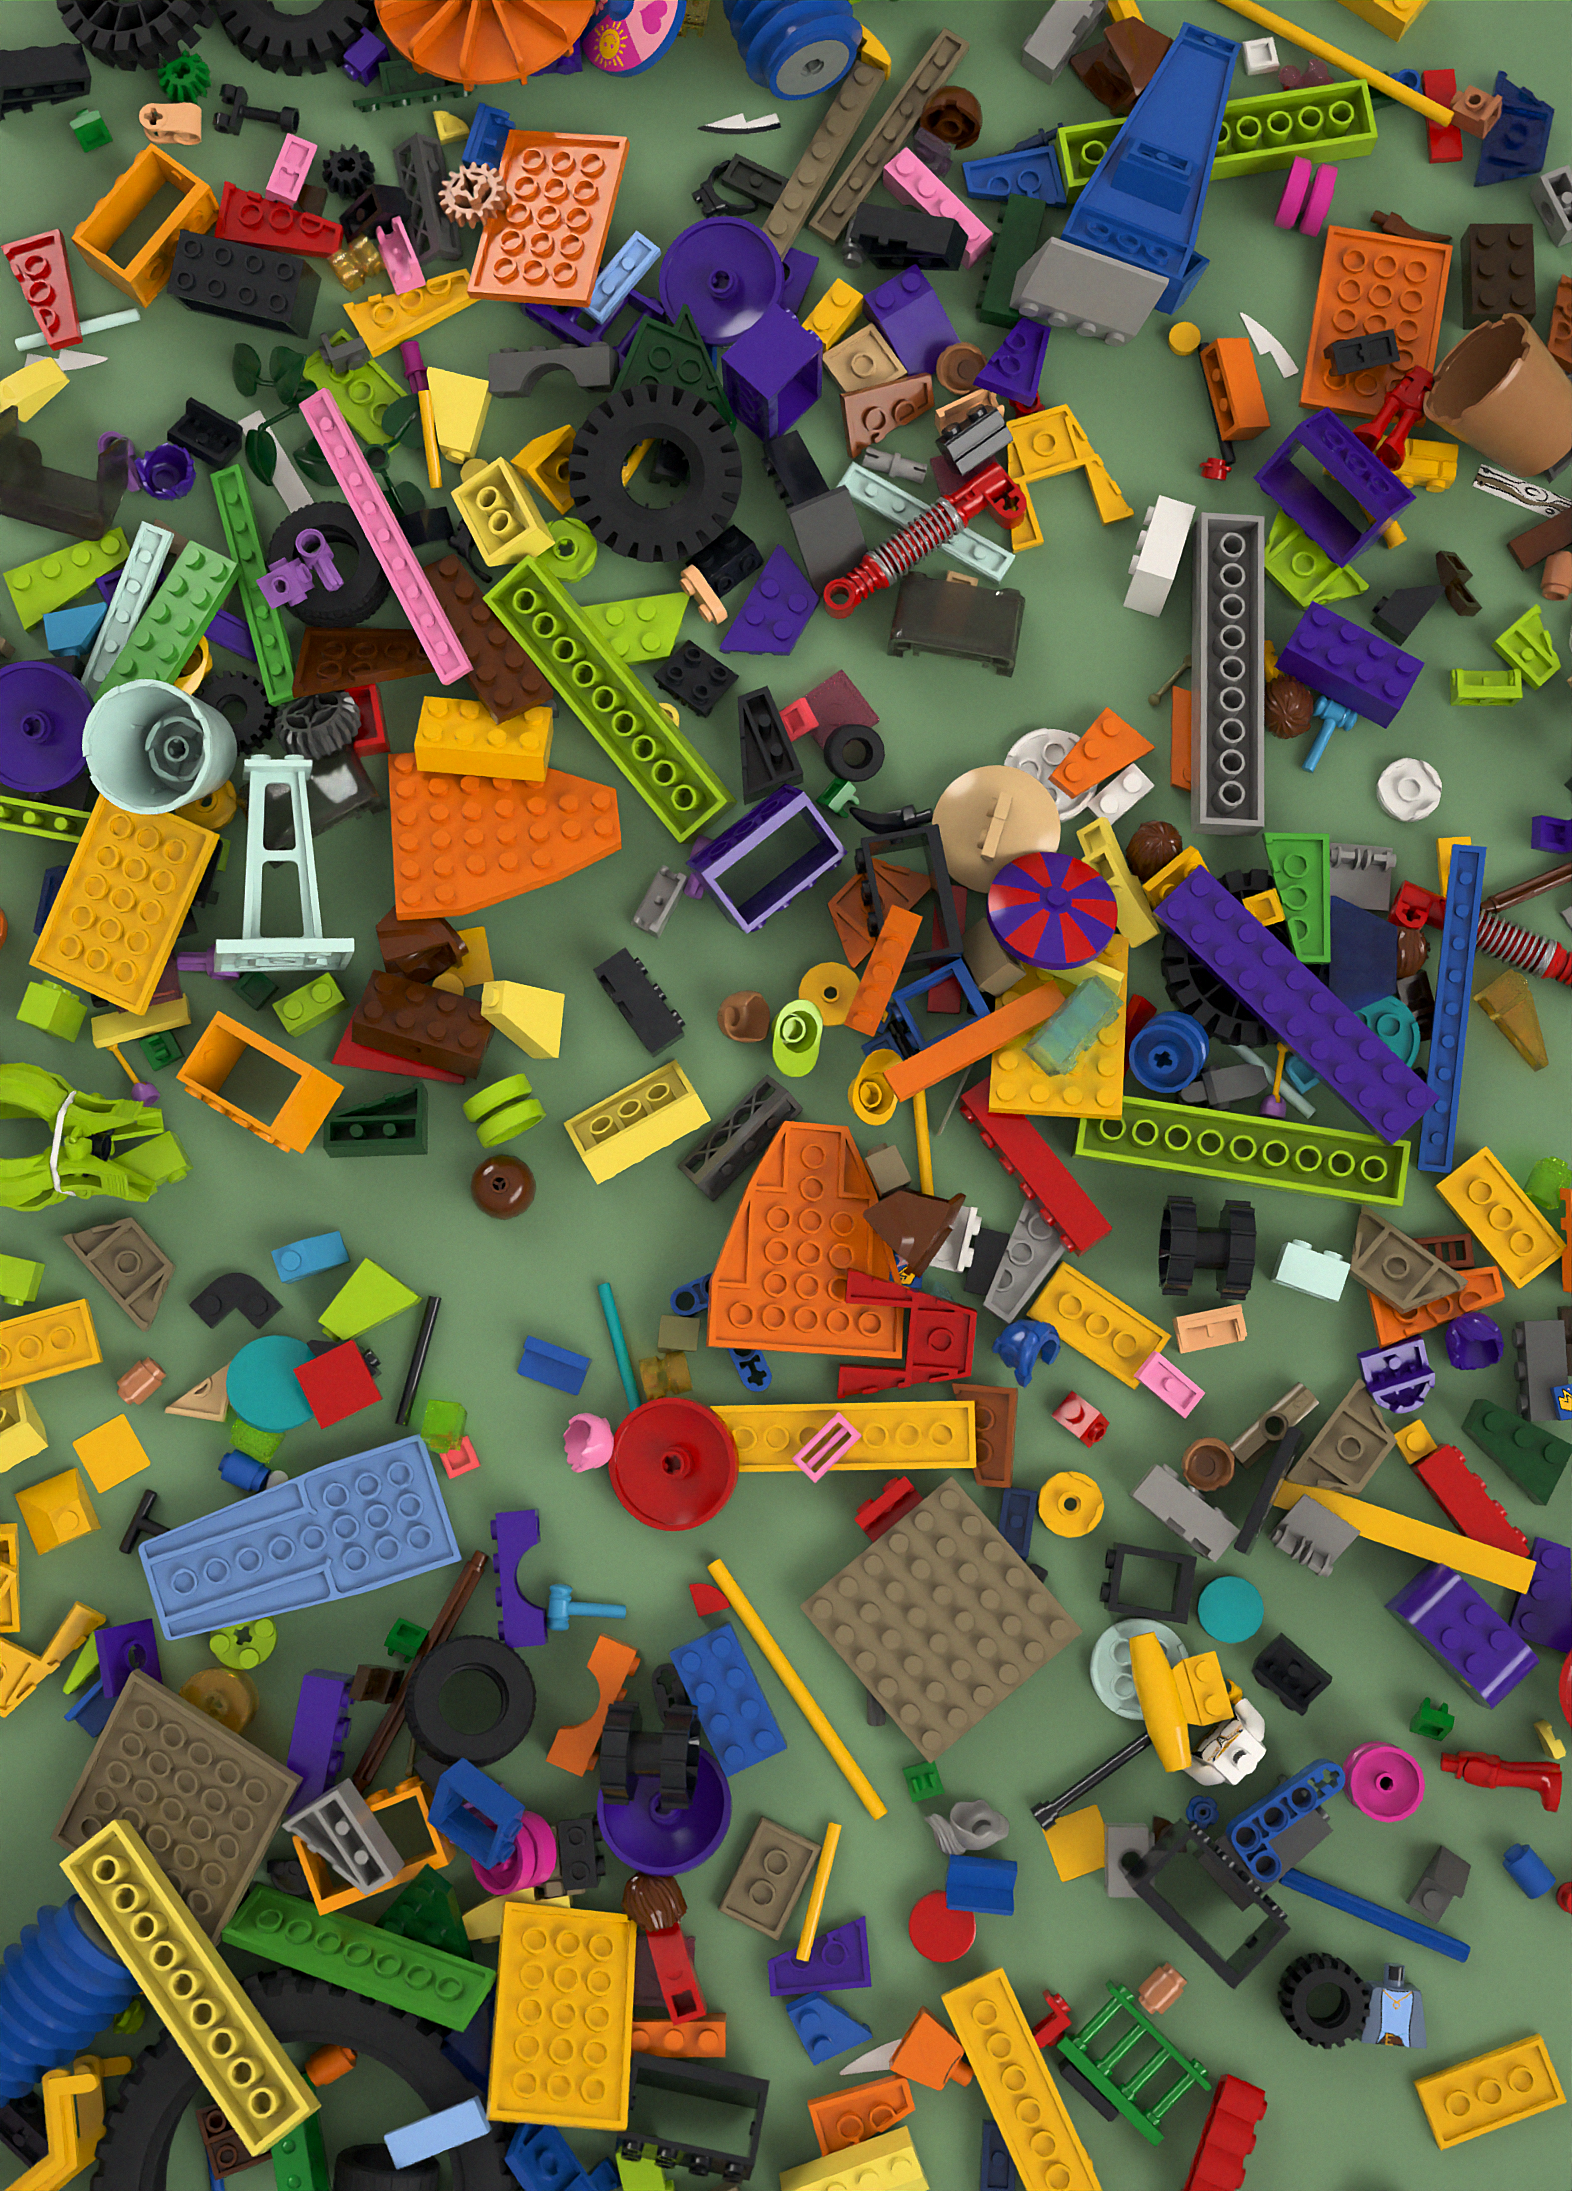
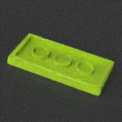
(358, 393)

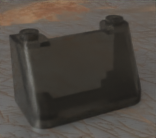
(957, 621)
(335, 792)

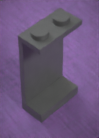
(1288, 1845)

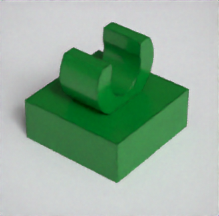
(90, 130)
(836, 795)
(161, 1049)
(405, 1639)
(1431, 1722)
(923, 1781)

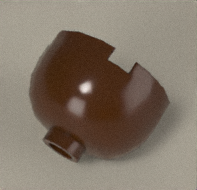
(953, 116)
(507, 1201)

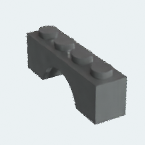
(516, 373)

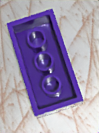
(1349, 665)
(319, 1733)

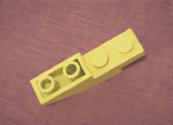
(32, 387)
(1106, 857)
(484, 1918)

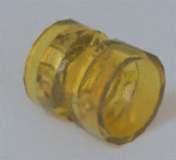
(356, 263)
(677, 1372)

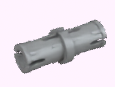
(894, 465)

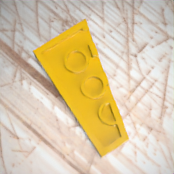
(396, 318)

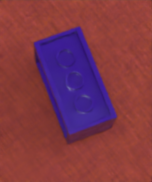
(773, 373)
(1353, 467)
(746, 835)

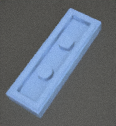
(621, 276)
(437, 2132)

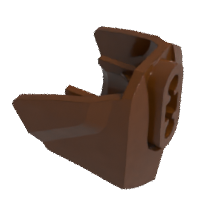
(1122, 63)
(419, 947)
(914, 1225)

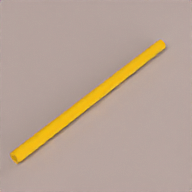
(1341, 60)
(797, 1689)

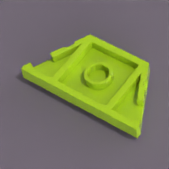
(1303, 567)
(641, 627)

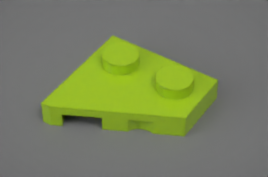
(1529, 649)

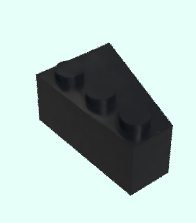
(42, 75)
(792, 469)

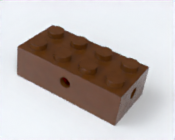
(422, 1024)

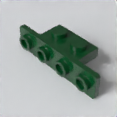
(402, 82)

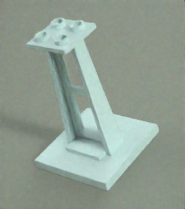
(280, 954)

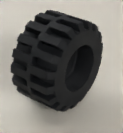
(1343, 2020)

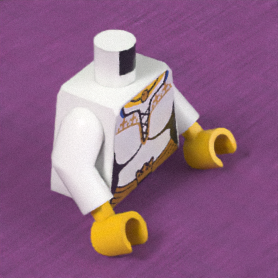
(1230, 1746)

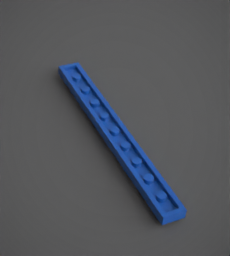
(1451, 1006)

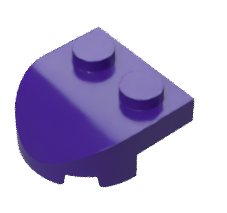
(1397, 1374)

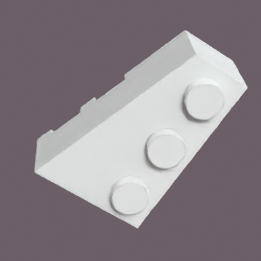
(1159, 555)

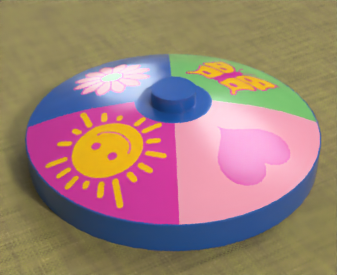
(631, 34)

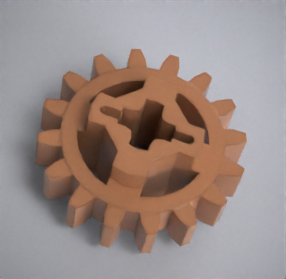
(488, 195)

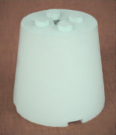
(137, 745)

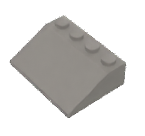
(1086, 292)

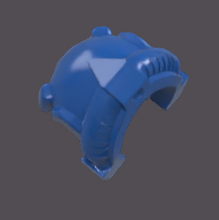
(1021, 1343)

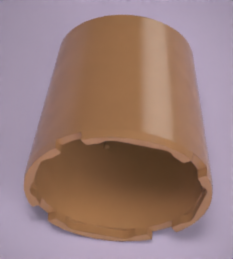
(1504, 397)

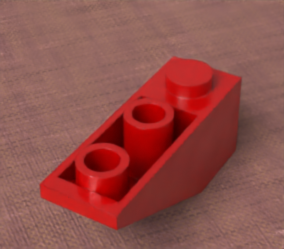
(677, 1974)

